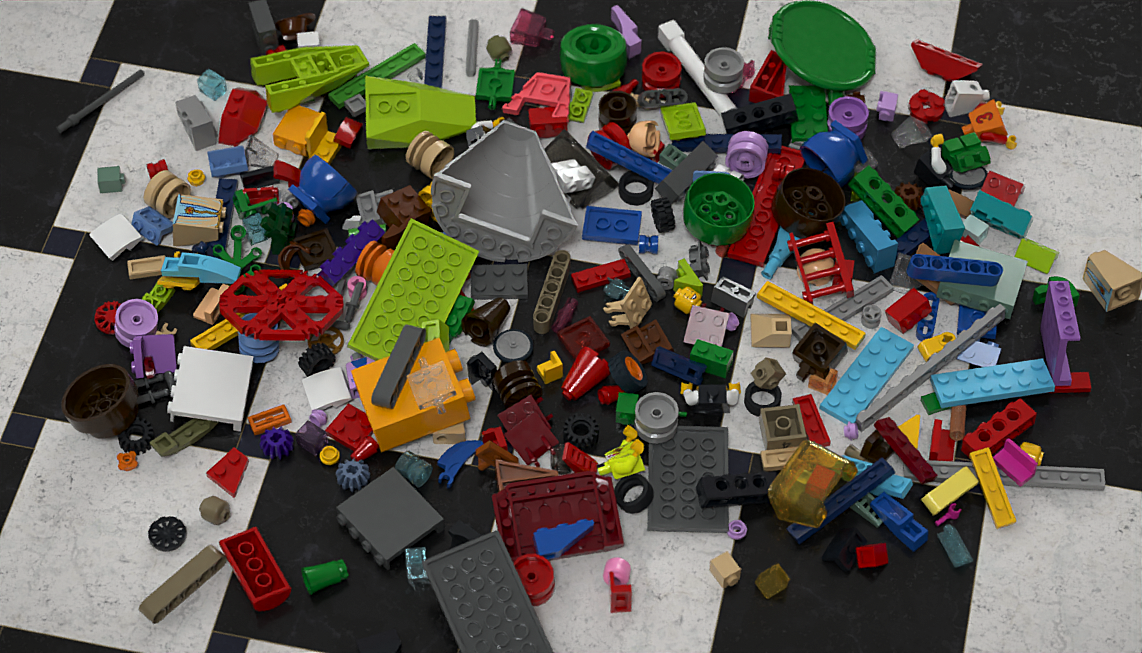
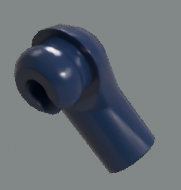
(200, 249)

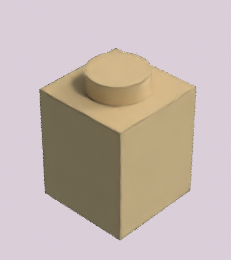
(725, 570)

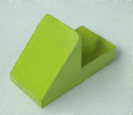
(687, 277)

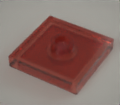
(583, 334)

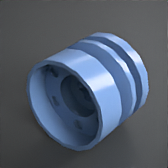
(261, 349)

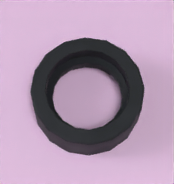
(635, 198)
(753, 407)
(642, 501)

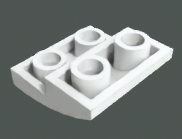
(116, 236)
(327, 389)

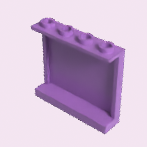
(1058, 328)

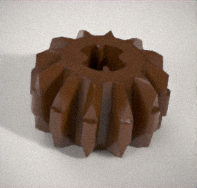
(910, 194)

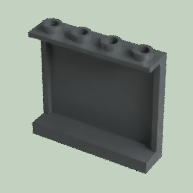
(388, 517)

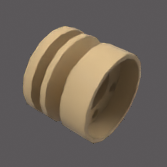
(429, 153)

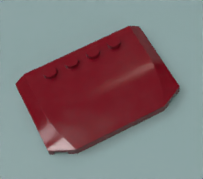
(557, 500)

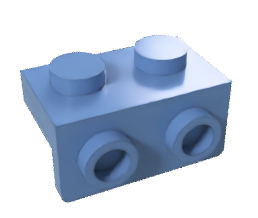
(227, 161)
(981, 354)

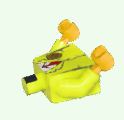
(624, 459)

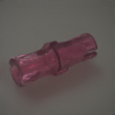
(564, 314)

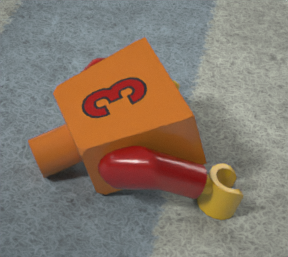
(988, 124)

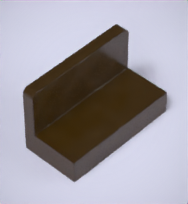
(876, 448)

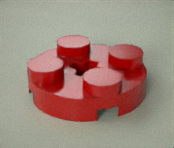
(930, 99)

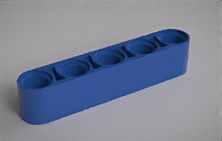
(954, 270)

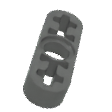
(656, 103)

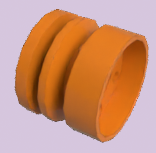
(373, 261)

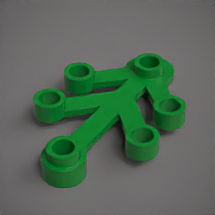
(237, 254)

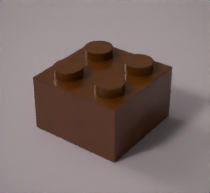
(400, 205)

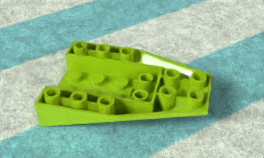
(404, 109)

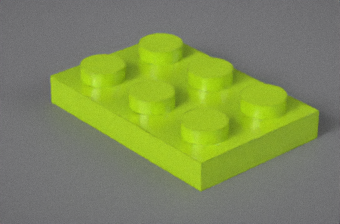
(683, 121)

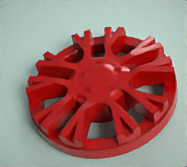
(109, 316)

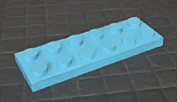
(866, 376)
(992, 383)

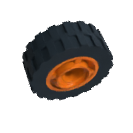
(627, 372)

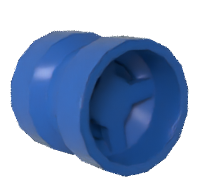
(644, 244)

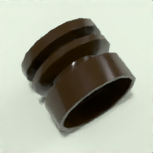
(516, 382)

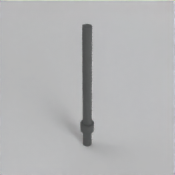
(74, 119)

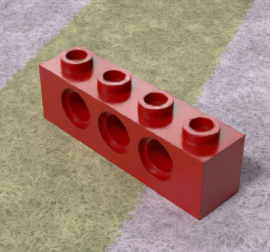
(1018, 411)

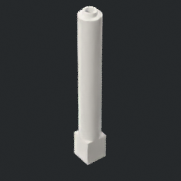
(673, 40)

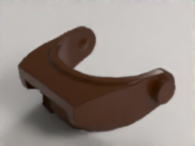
(287, 253)

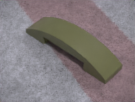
(182, 437)

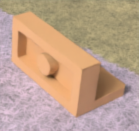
(209, 307)

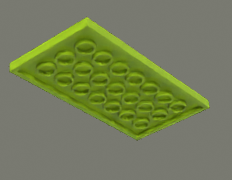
(414, 288)

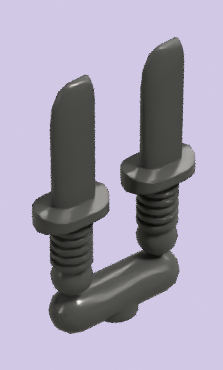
(341, 325)
(152, 396)

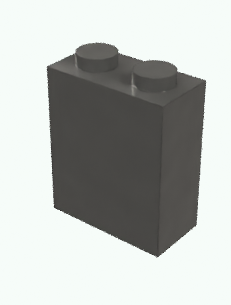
(263, 26)

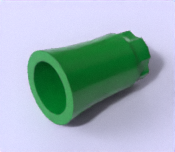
(323, 575)

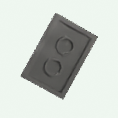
(501, 281)

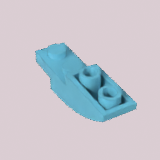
(202, 266)
(893, 486)

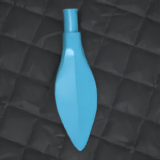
(779, 253)

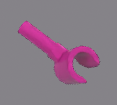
(950, 514)

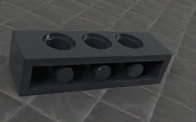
(761, 115)
(724, 491)

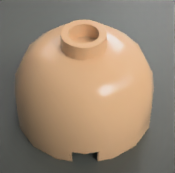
(644, 138)
(817, 266)

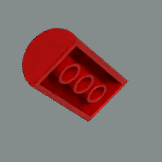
(256, 569)

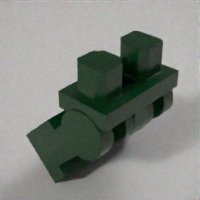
(279, 226)

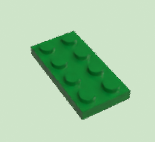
(811, 111)

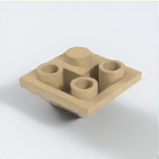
(770, 330)

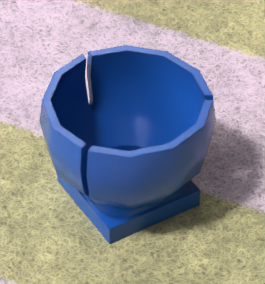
(836, 150)
(321, 189)

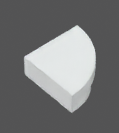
(353, 222)

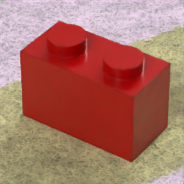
(908, 310)

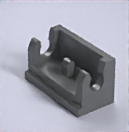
(733, 296)

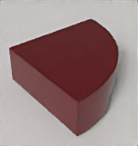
(149, 367)

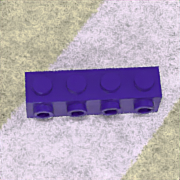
(347, 256)

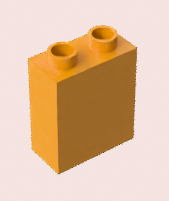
(406, 420)

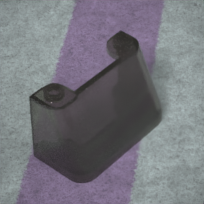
(565, 148)

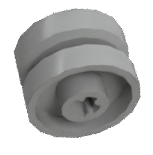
(723, 70)
(656, 417)

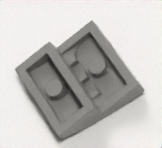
(368, 205)

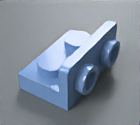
(151, 224)

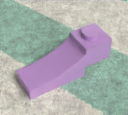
(627, 29)

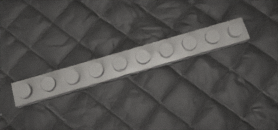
(931, 367)
(1044, 476)

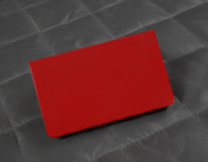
(941, 444)
(619, 596)

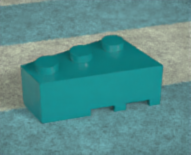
(941, 218)

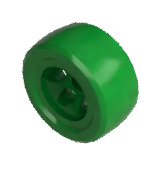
(602, 59)
(721, 196)

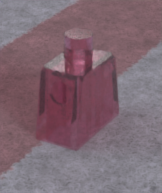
(529, 29)

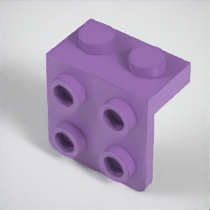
(161, 349)

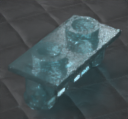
(616, 288)
(954, 546)

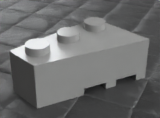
(196, 122)

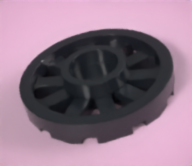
(167, 533)

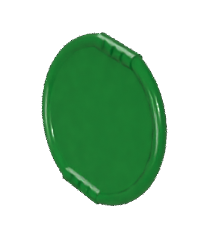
(823, 45)

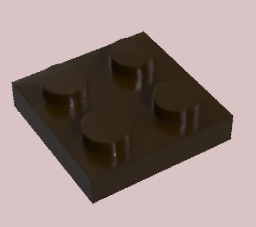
(321, 249)

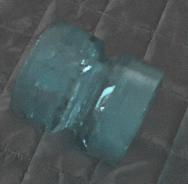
(412, 467)

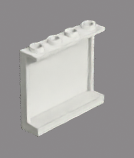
(211, 386)

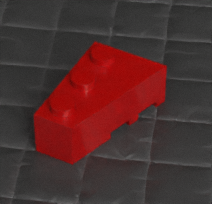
(769, 80)

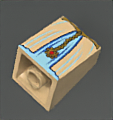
(197, 220)
(1112, 280)

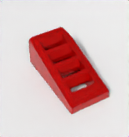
(580, 461)

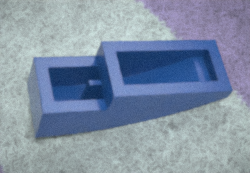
(899, 521)

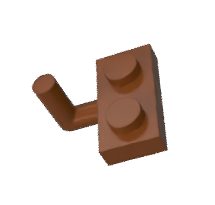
(489, 452)

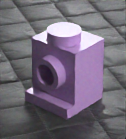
(887, 105)

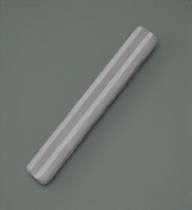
(472, 47)

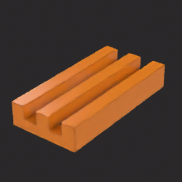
(270, 421)

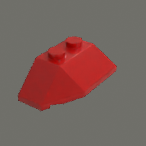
(943, 62)
(241, 116)

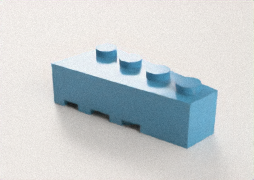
(869, 236)

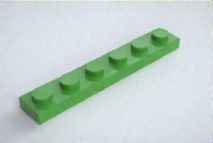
(385, 69)

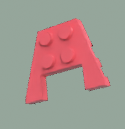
(543, 90)

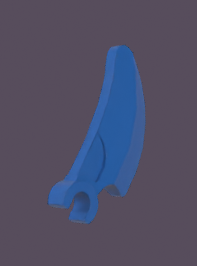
(455, 458)

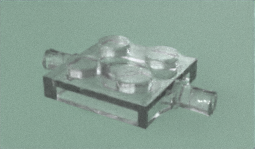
(431, 385)

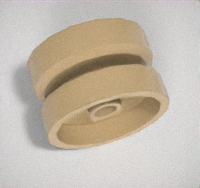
(163, 192)

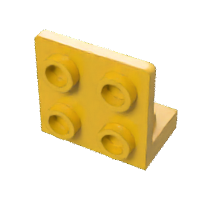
(320, 140)

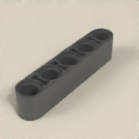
(398, 366)

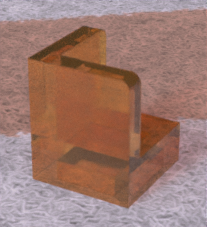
(821, 385)

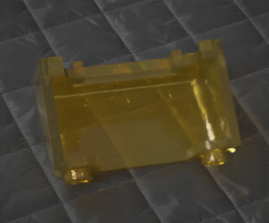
(806, 482)

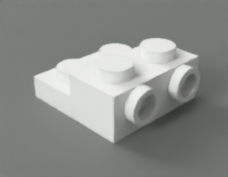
(573, 176)

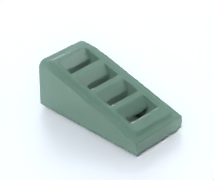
(669, 154)
(864, 512)

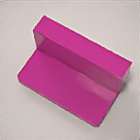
(1015, 463)

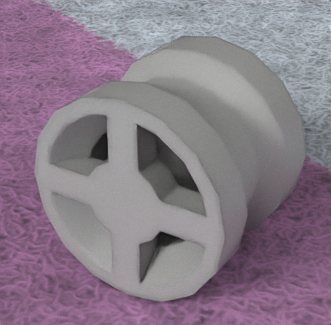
(666, 277)
(871, 311)

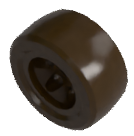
(813, 193)

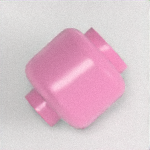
(621, 571)

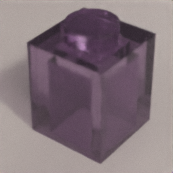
(311, 438)

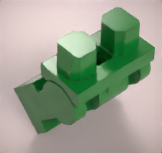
(965, 153)

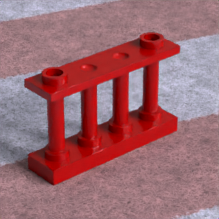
(834, 252)

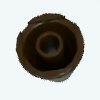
(485, 321)

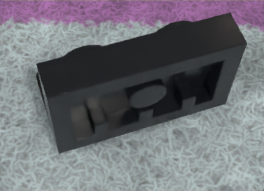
(481, 369)

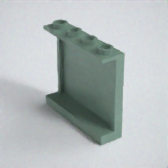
(985, 297)

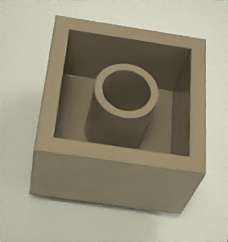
(782, 427)

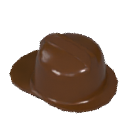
(291, 26)

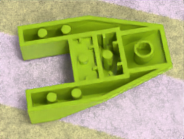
(316, 71)

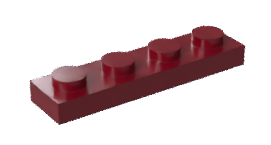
(905, 450)

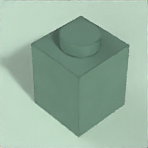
(110, 179)

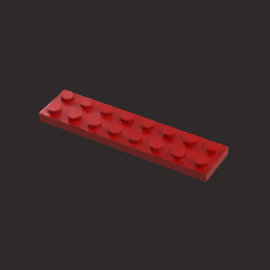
(758, 240)

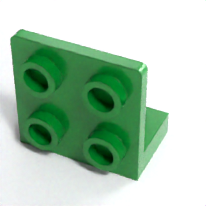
(241, 204)

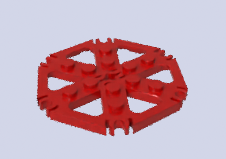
(276, 305)

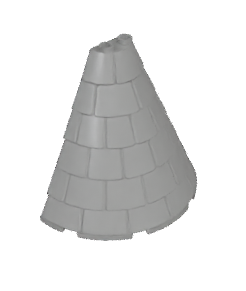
(503, 197)

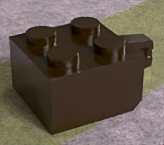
(818, 352)

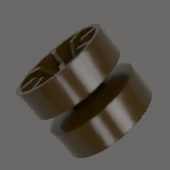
(618, 108)

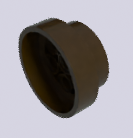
(101, 401)

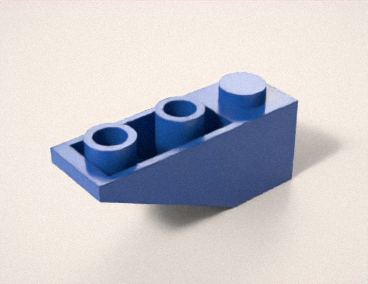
(556, 541)

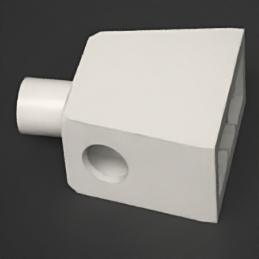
(964, 97)

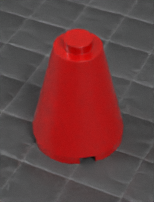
(584, 374)

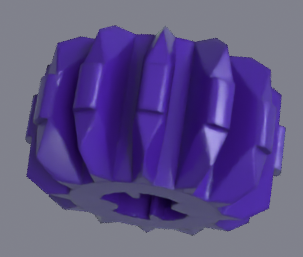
(276, 442)

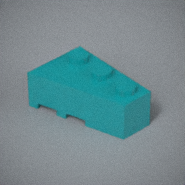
(1001, 215)

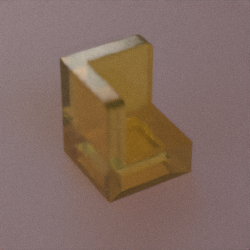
(772, 580)

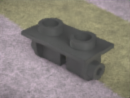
(699, 255)

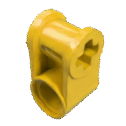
(934, 344)

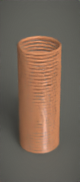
(959, 428)

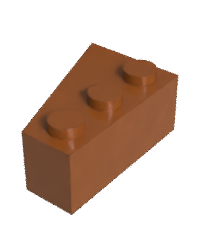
(511, 472)

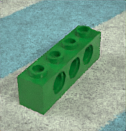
(884, 211)

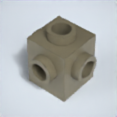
(768, 373)

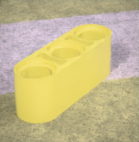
(950, 490)

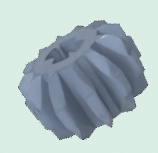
(353, 474)

